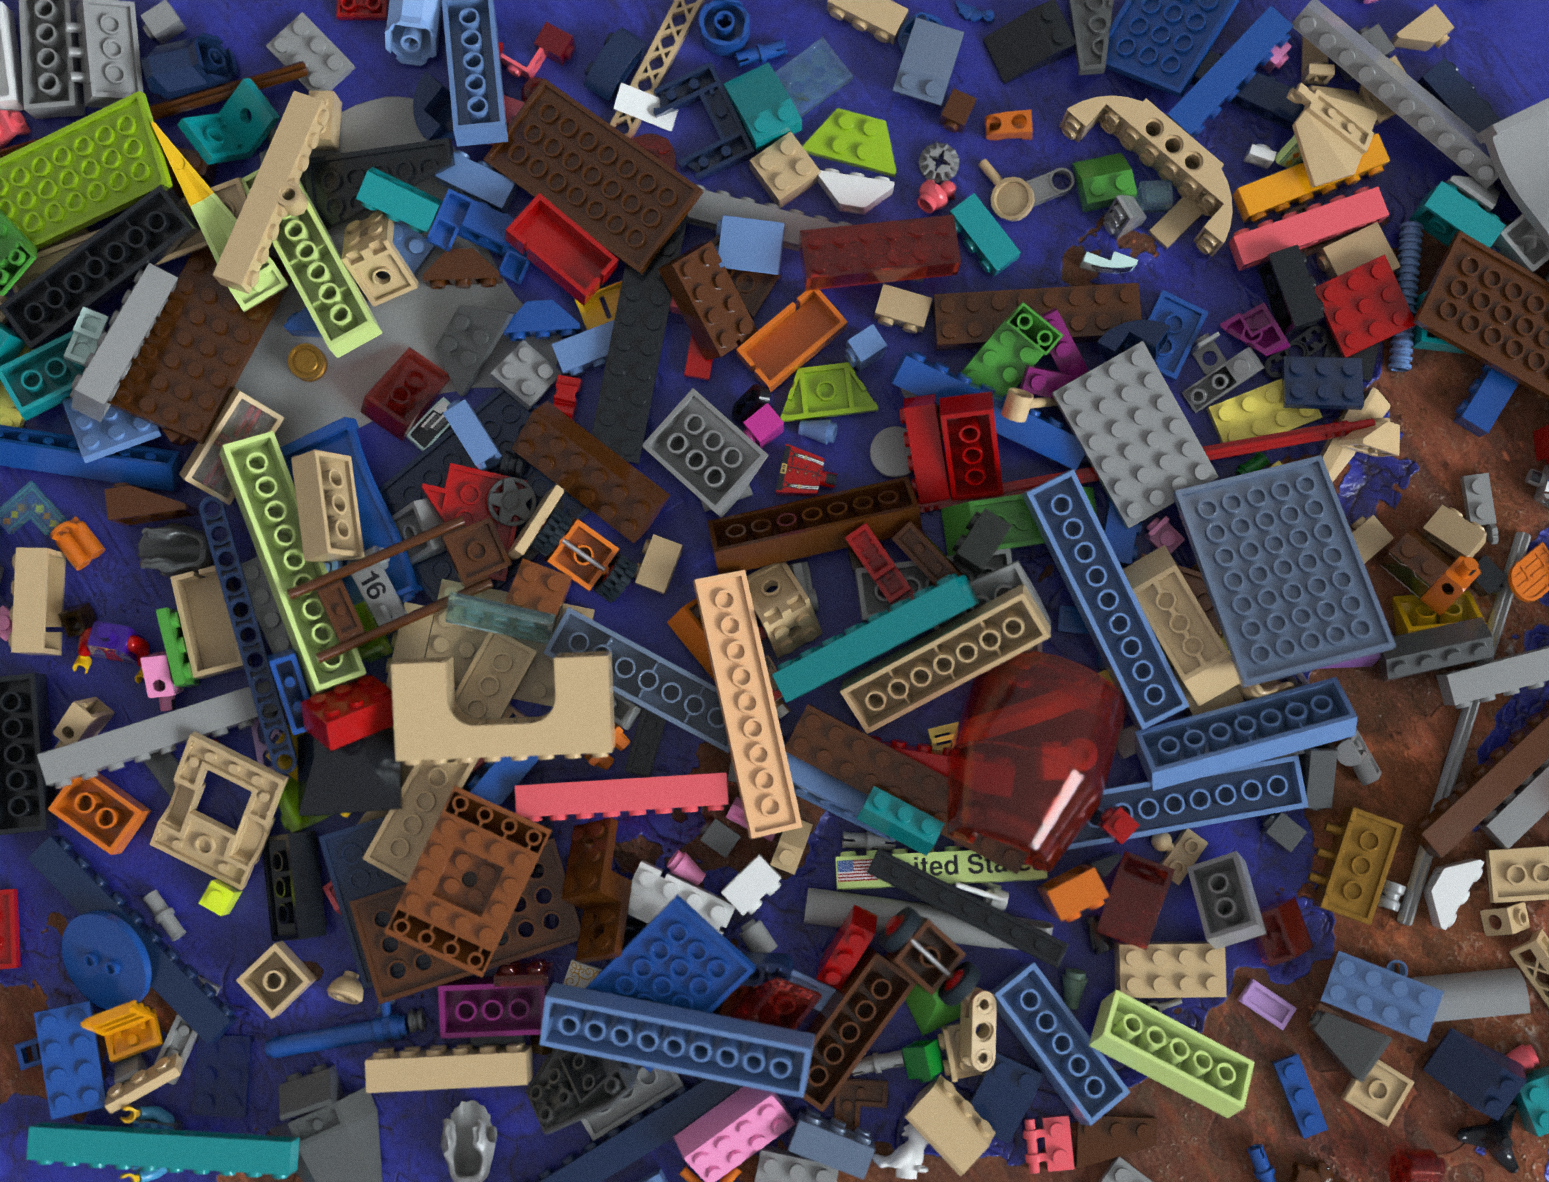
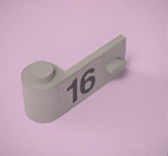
(378, 590)

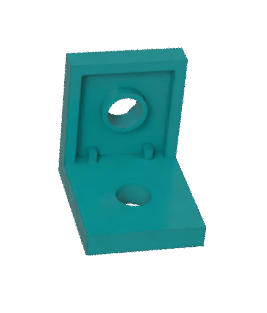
(230, 132)

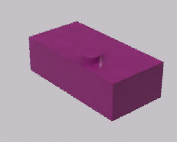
(480, 1010)

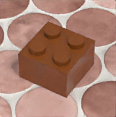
(539, 588)

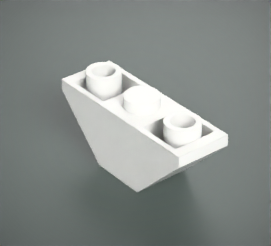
(854, 192)
(1449, 888)

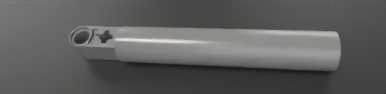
(832, 908)

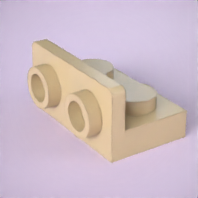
(954, 1066)

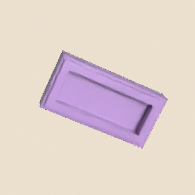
(1266, 1004)

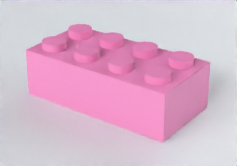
(733, 1132)

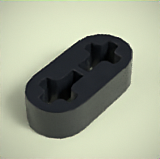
(750, 402)

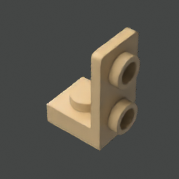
(1315, 65)

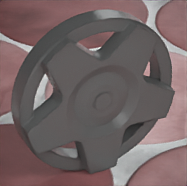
(511, 501)

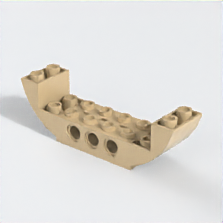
(1167, 150)

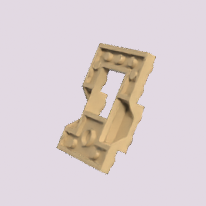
(205, 841)

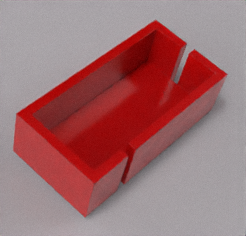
(561, 249)

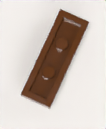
(924, 553)

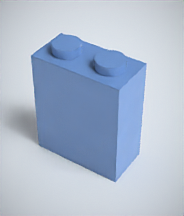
(750, 244)
(473, 435)

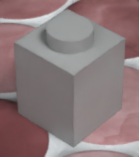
(162, 22)

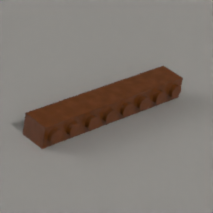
(1486, 787)

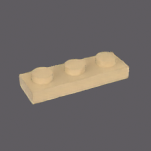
(143, 1082)

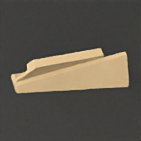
(1336, 456)

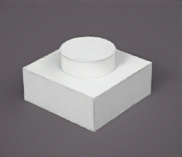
(1260, 155)

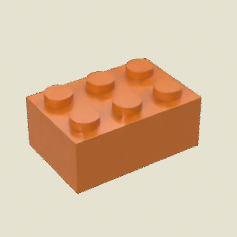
(100, 812)
(1073, 892)

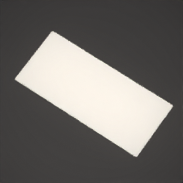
(642, 105)

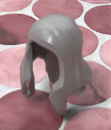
(468, 1142)

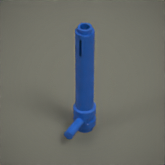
(377, 1030)

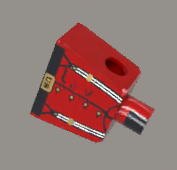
(802, 473)

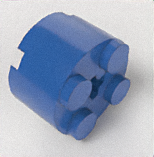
(729, 39)

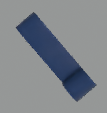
(774, 962)

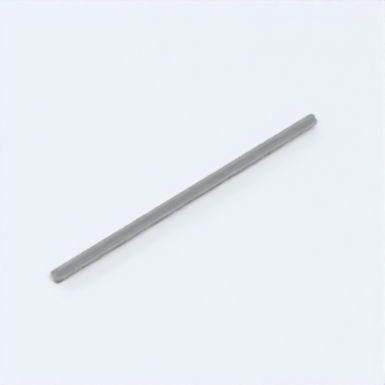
(1461, 736)

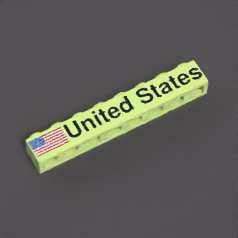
(948, 866)

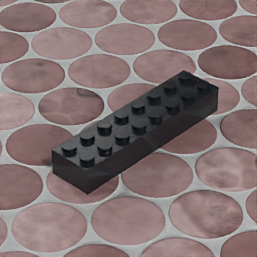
(100, 266)

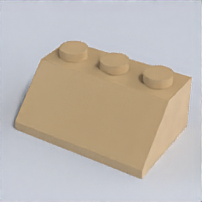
(950, 1124)

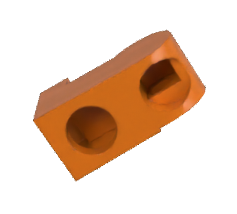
(1009, 125)

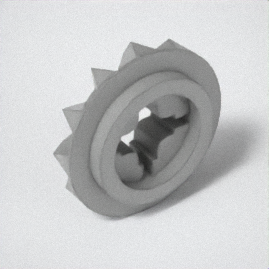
(945, 172)

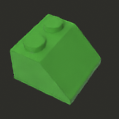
(1102, 180)

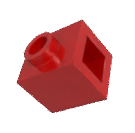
(1117, 824)

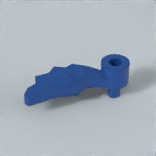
(973, 14)

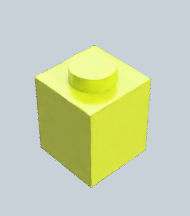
(220, 897)

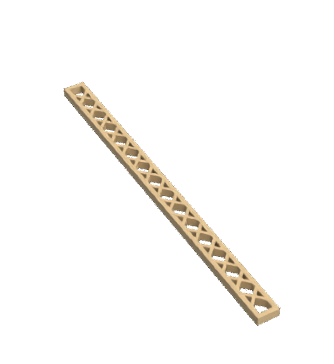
(652, 54)

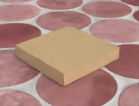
(1379, 1093)

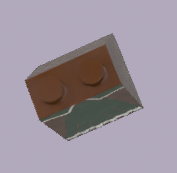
(1416, 562)

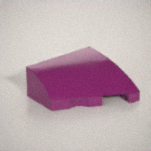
(1257, 330)

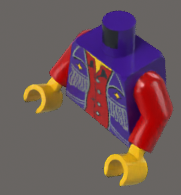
(111, 643)

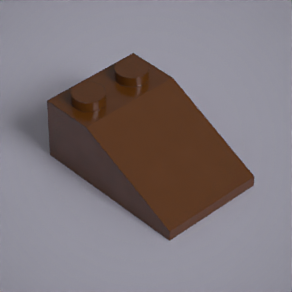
(135, 506)

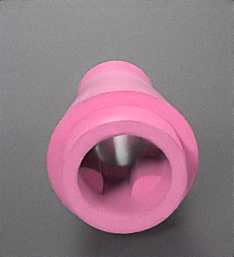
(685, 868)

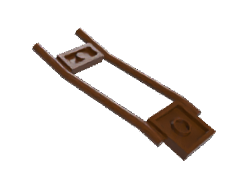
(474, 554)

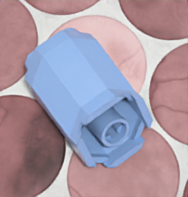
(413, 30)

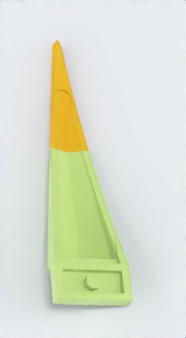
(217, 223)

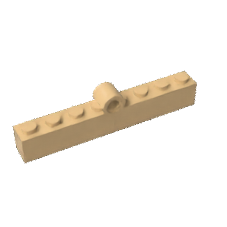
(272, 193)

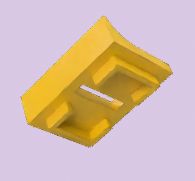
(593, 312)

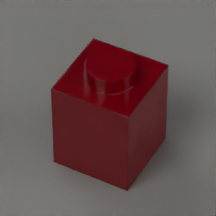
(556, 43)

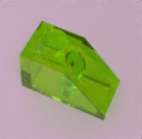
(374, 649)

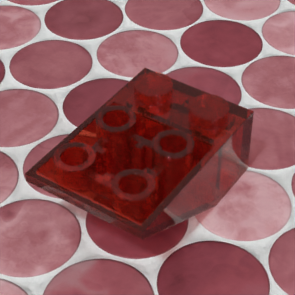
(1135, 900)

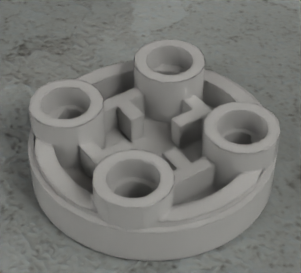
(889, 453)

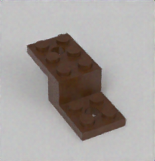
(597, 891)

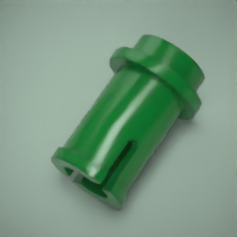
(1255, 463)

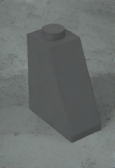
(1318, 775)

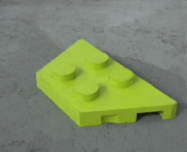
(854, 142)
(826, 393)

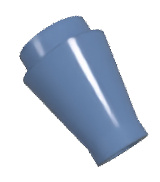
(819, 430)

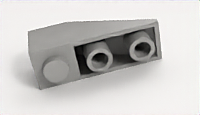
(1123, 216)
(1223, 379)

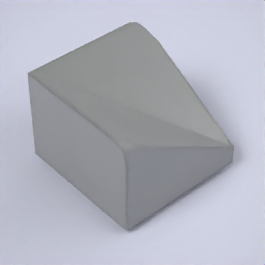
(1127, 742)

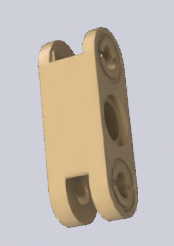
(978, 1009)

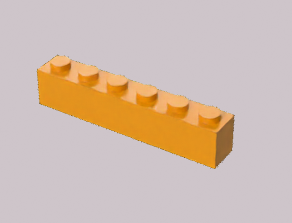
(1293, 185)

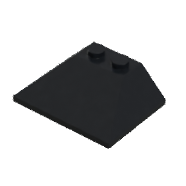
(349, 778)

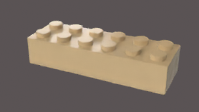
(448, 1068)

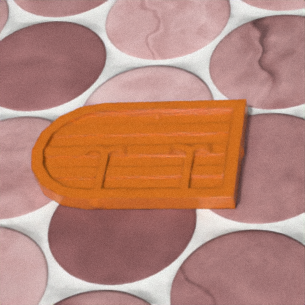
(1530, 574)

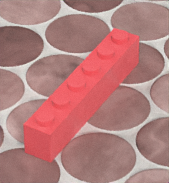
(1310, 227)

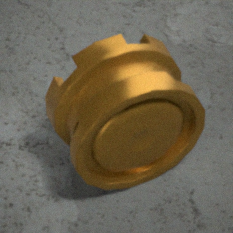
(307, 362)

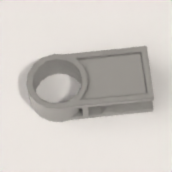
(1045, 190)

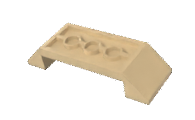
(1181, 626)

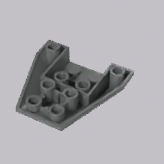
(576, 1087)
(338, 1141)

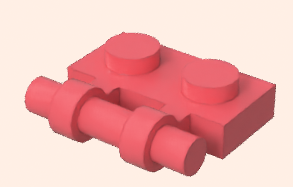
(1057, 1143)

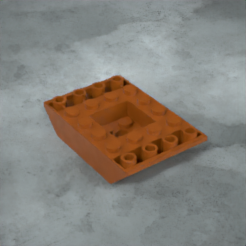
(464, 920)

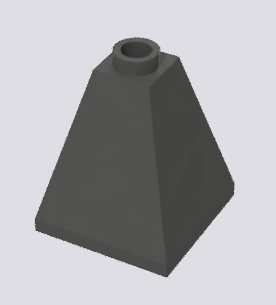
(1350, 1044)

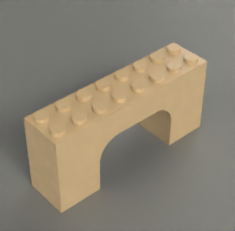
(436, 729)

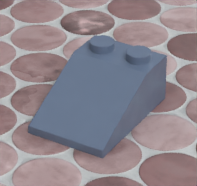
(928, 62)

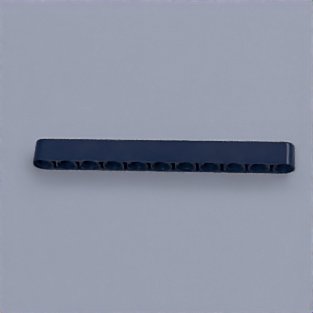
(239, 624)

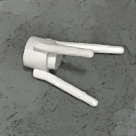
(992, 896)

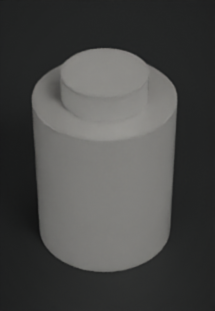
(757, 937)

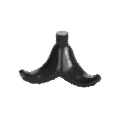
(1494, 1137)

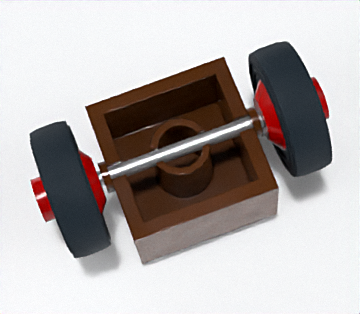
(928, 957)

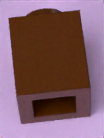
(957, 111)

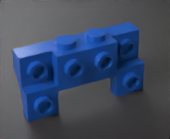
(481, 226)

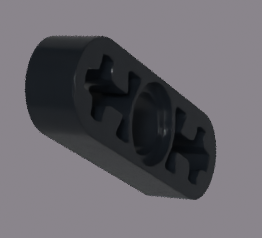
(1305, 336)

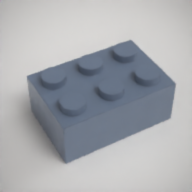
(831, 1143)

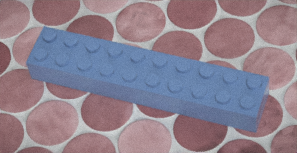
(1105, 599)
(1213, 799)
(677, 1039)

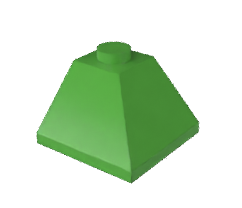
(930, 1011)

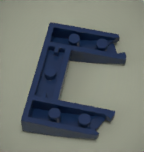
(705, 86)

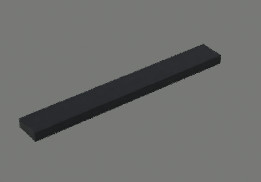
(968, 908)

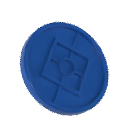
(106, 959)

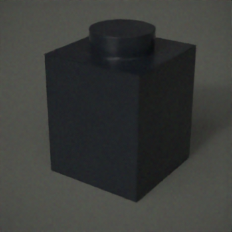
(1490, 579)

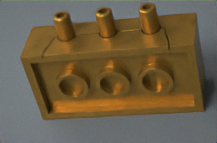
(1355, 864)

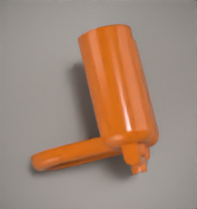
(77, 542)

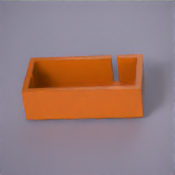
(791, 338)

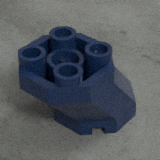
(188, 66)

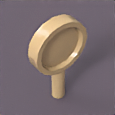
(1011, 197)

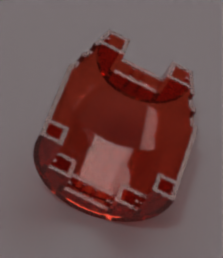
(1033, 754)

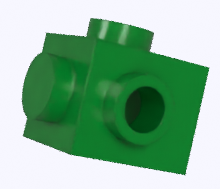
(923, 1060)

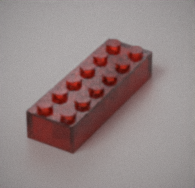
(879, 252)

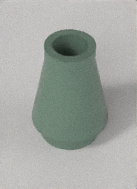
(1073, 986)

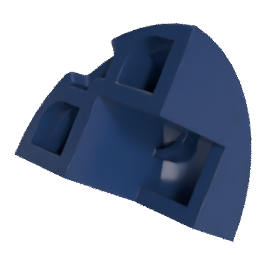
(433, 109)
(1130, 333)

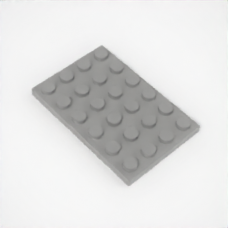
(1134, 434)

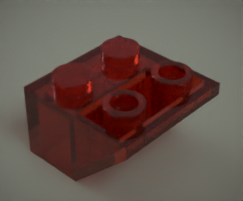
(1285, 933)

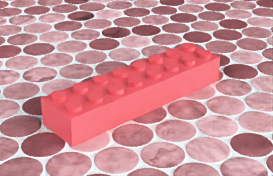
(619, 795)

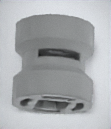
(1390, 895)

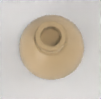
(346, 988)

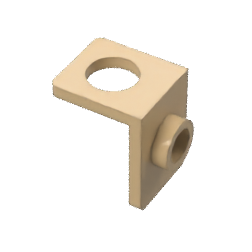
(1513, 919)

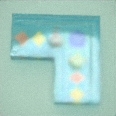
(30, 504)

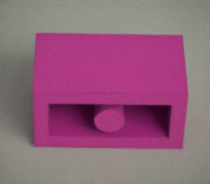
(763, 426)

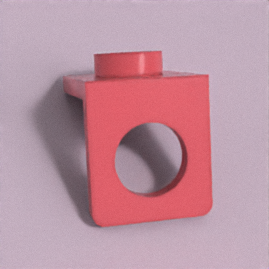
(519, 70)

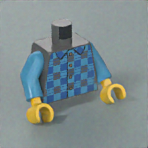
(149, 1117)

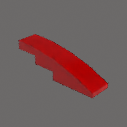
(879, 565)

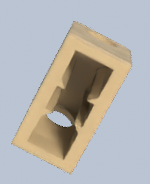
(82, 721)

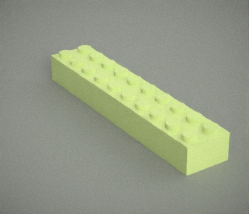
(272, 518)

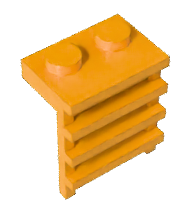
(126, 1029)

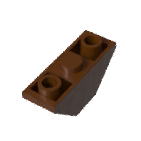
(461, 268)

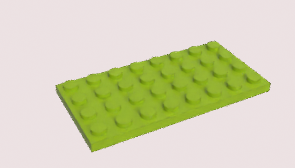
(83, 172)

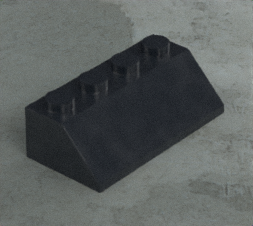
(294, 886)

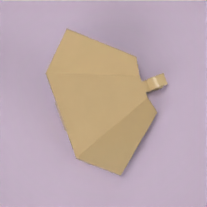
(1331, 131)

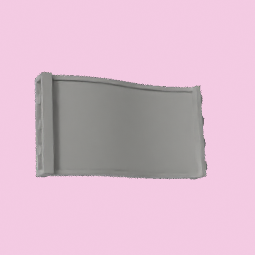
(1522, 161)

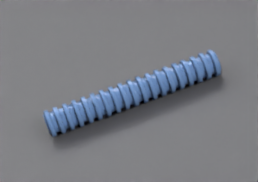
(1407, 281)

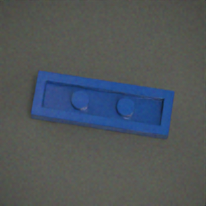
(1299, 1095)

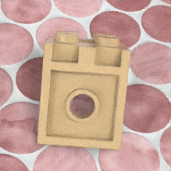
(369, 250)
(783, 608)

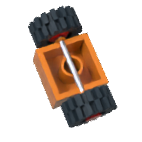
(583, 555)

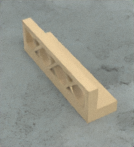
(1540, 947)

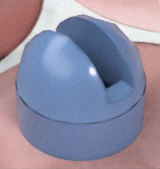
(1403, 970)

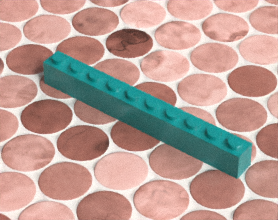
(163, 1149)

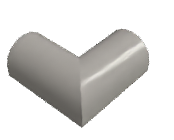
(1355, 753)

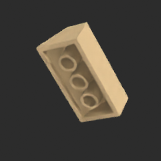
(327, 507)

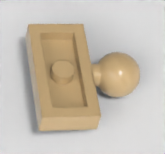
(1180, 853)

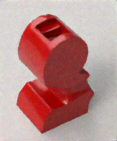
(565, 395)

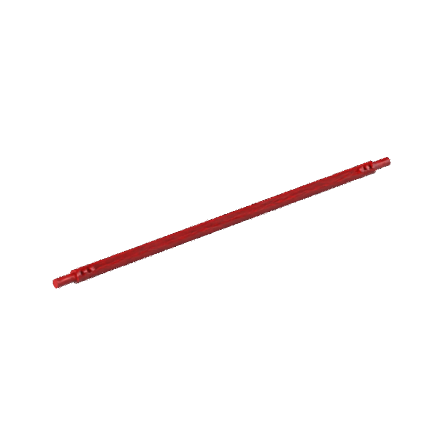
(1213, 452)

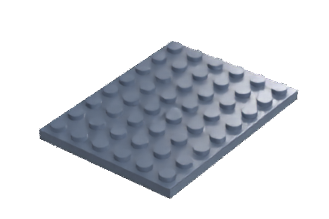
(1283, 571)

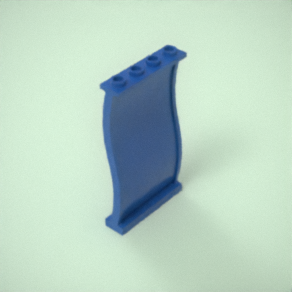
(375, 519)

